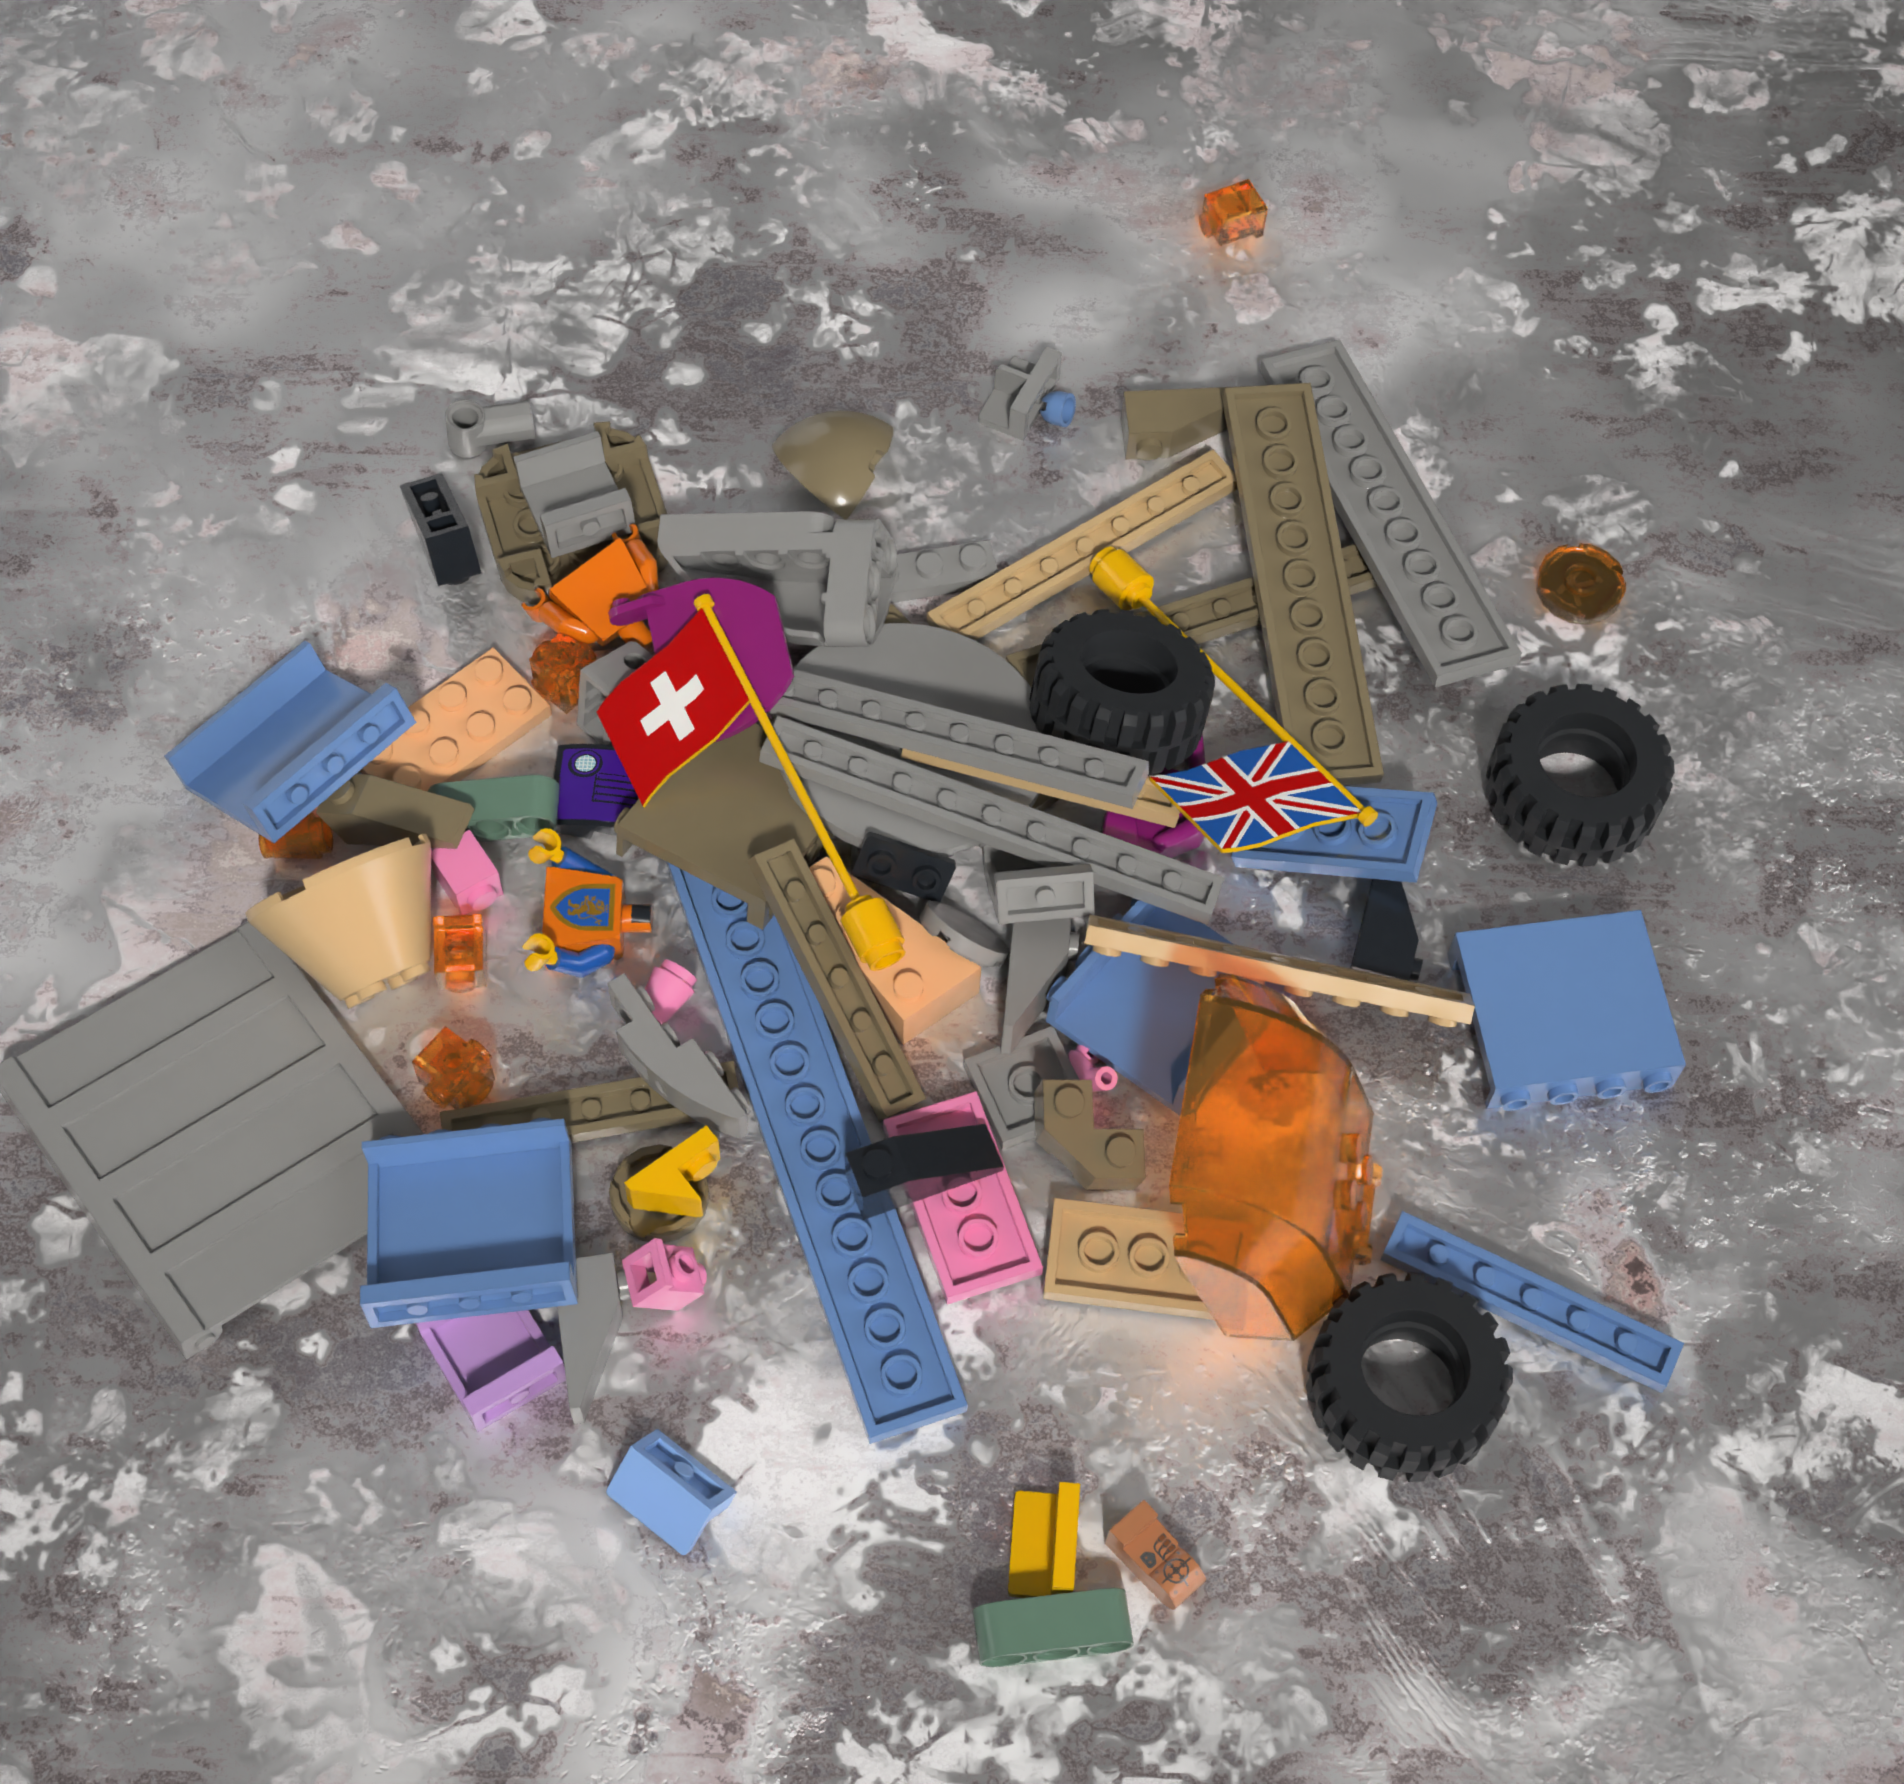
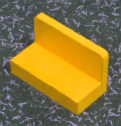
(1044, 1542)

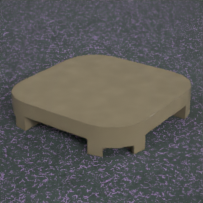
(515, 538)

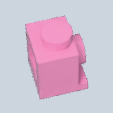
(677, 1274)

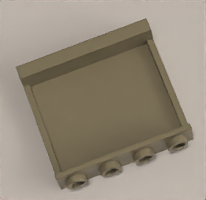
(719, 817)

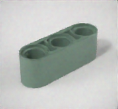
(506, 805)
(1052, 1627)

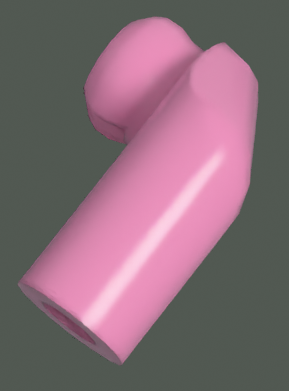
(1103, 1077)

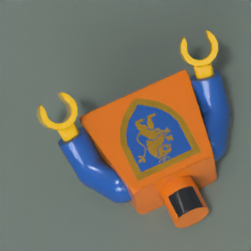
(581, 914)

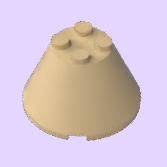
(357, 921)

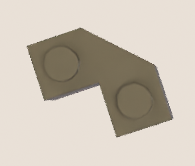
(1095, 1156)

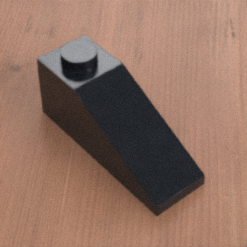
(441, 530)
(1387, 934)
(918, 1166)

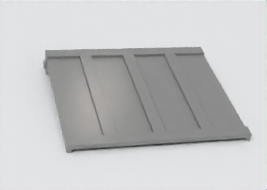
(210, 1130)

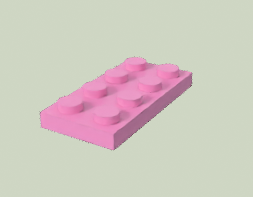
(978, 1228)

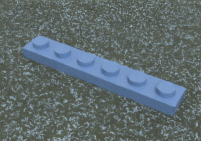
(1534, 1302)

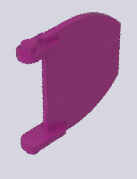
(747, 618)

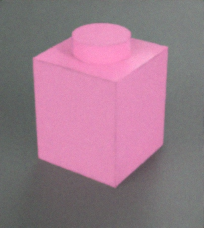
(467, 875)

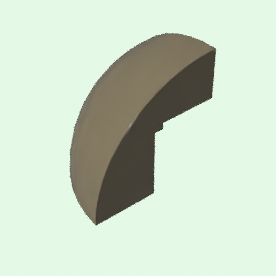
(835, 455)

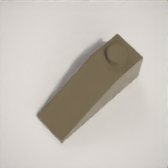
(1170, 420)
(384, 811)

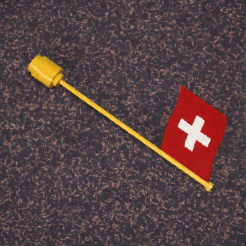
(681, 707)

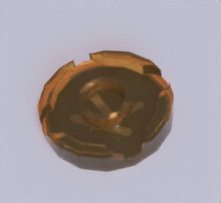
(1580, 583)

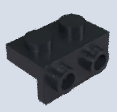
(902, 866)

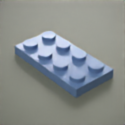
(1384, 850)

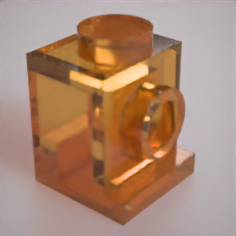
(1233, 213)
(460, 952)

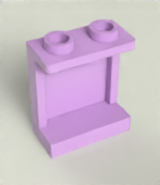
(493, 1362)

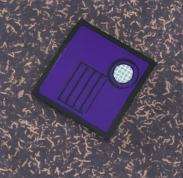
(591, 789)

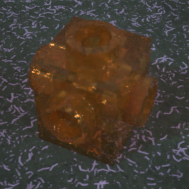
(557, 670)
(454, 1070)

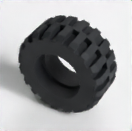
(1123, 687)
(1594, 727)
(1439, 1322)

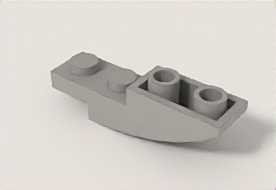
(675, 1071)

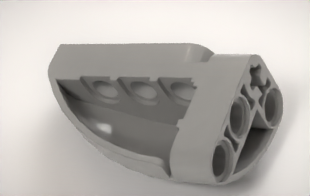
(825, 573)

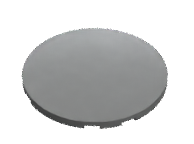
(929, 668)

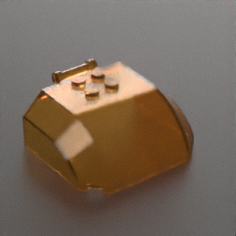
(1270, 1165)

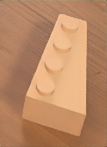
(924, 982)

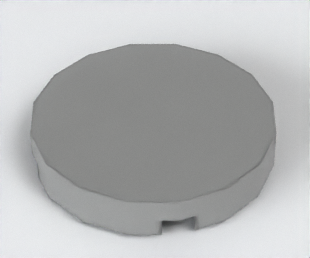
(964, 934)

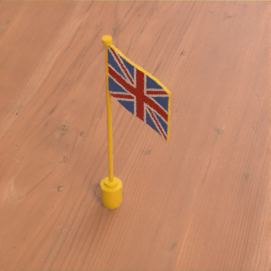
(1250, 793)

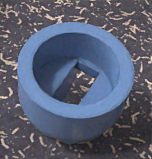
(1059, 408)

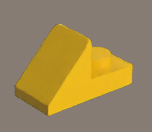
(665, 1184)

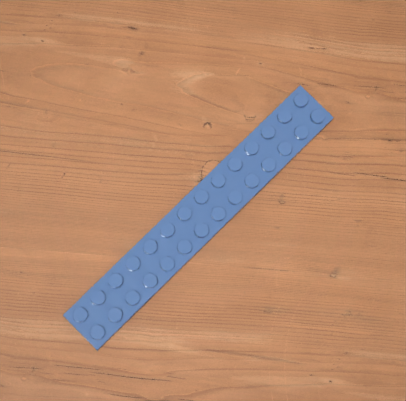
(807, 1124)

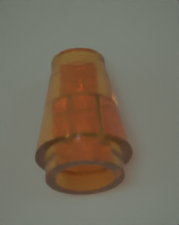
(304, 841)

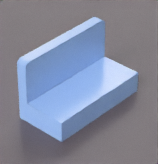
(669, 1490)

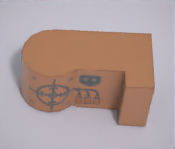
(1155, 1556)

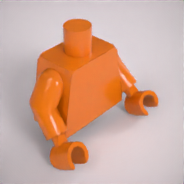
(588, 592)

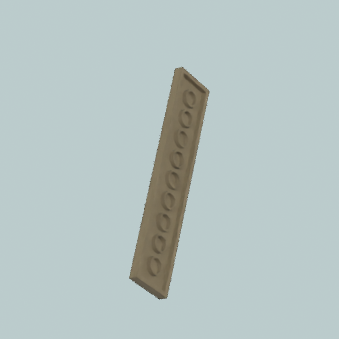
(1301, 578)

